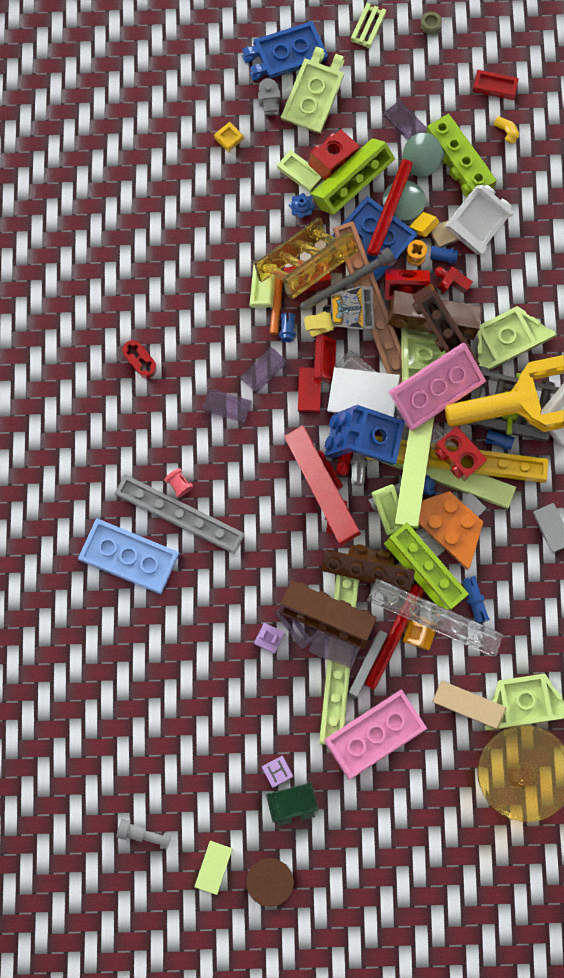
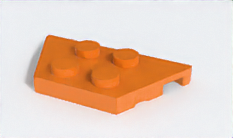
(451, 526)

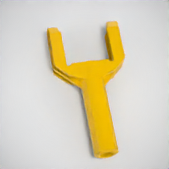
(521, 400)

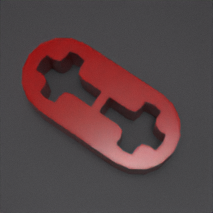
(143, 356)

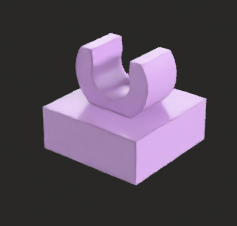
(269, 638)

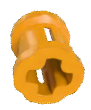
(418, 247)

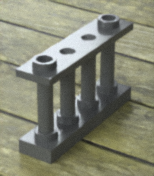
(518, 428)

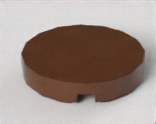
(269, 882)

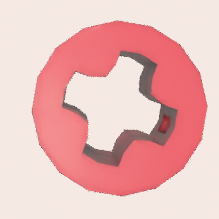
(178, 482)

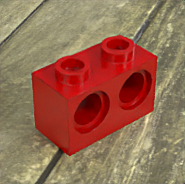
(465, 450)

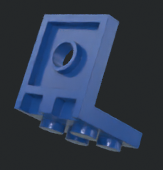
(355, 432)

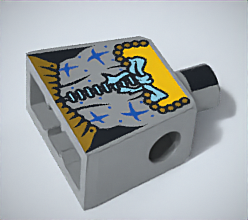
(352, 308)

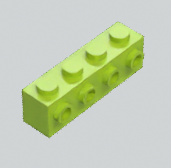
(460, 156)
(353, 176)

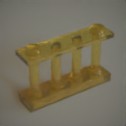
(313, 269)

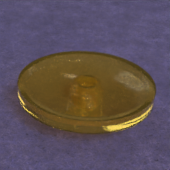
(523, 773)

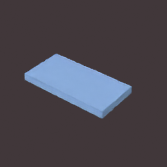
(128, 556)

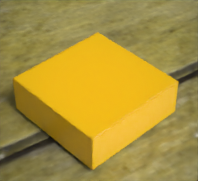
(228, 137)
(424, 224)

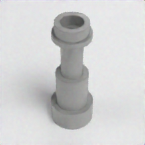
(138, 833)

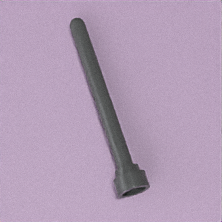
(385, 259)

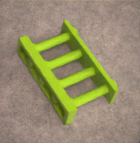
(429, 570)

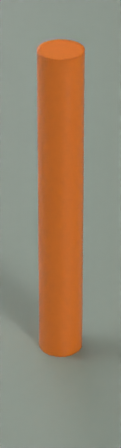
(275, 315)

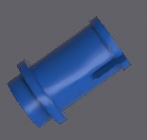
(444, 254)
(287, 328)
(499, 440)

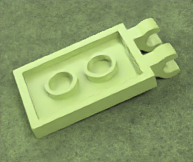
(314, 92)

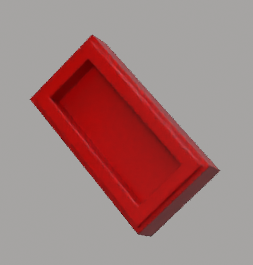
(495, 84)
(324, 358)
(308, 391)

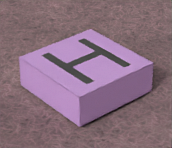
(277, 771)

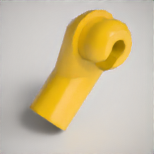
(509, 127)

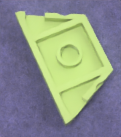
(509, 337)
(417, 351)
(528, 701)

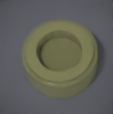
(431, 22)

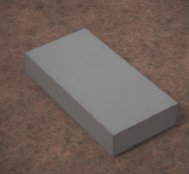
(551, 526)

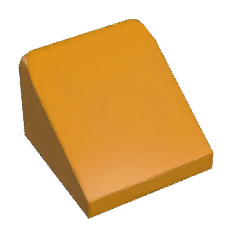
(418, 635)

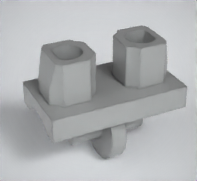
(268, 96)

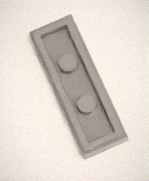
(367, 664)

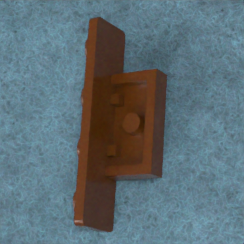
(368, 566)

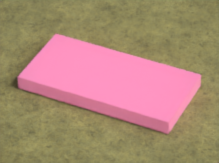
(437, 386)
(375, 734)

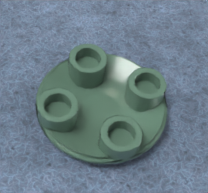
(424, 153)
(411, 202)

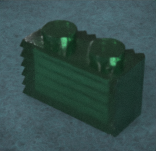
(292, 803)

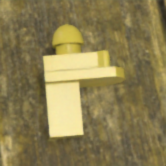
(318, 323)

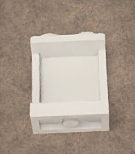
(479, 218)

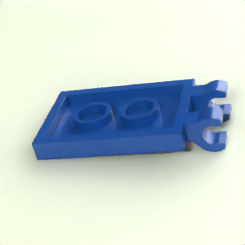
(283, 51)

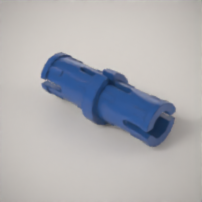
(475, 600)

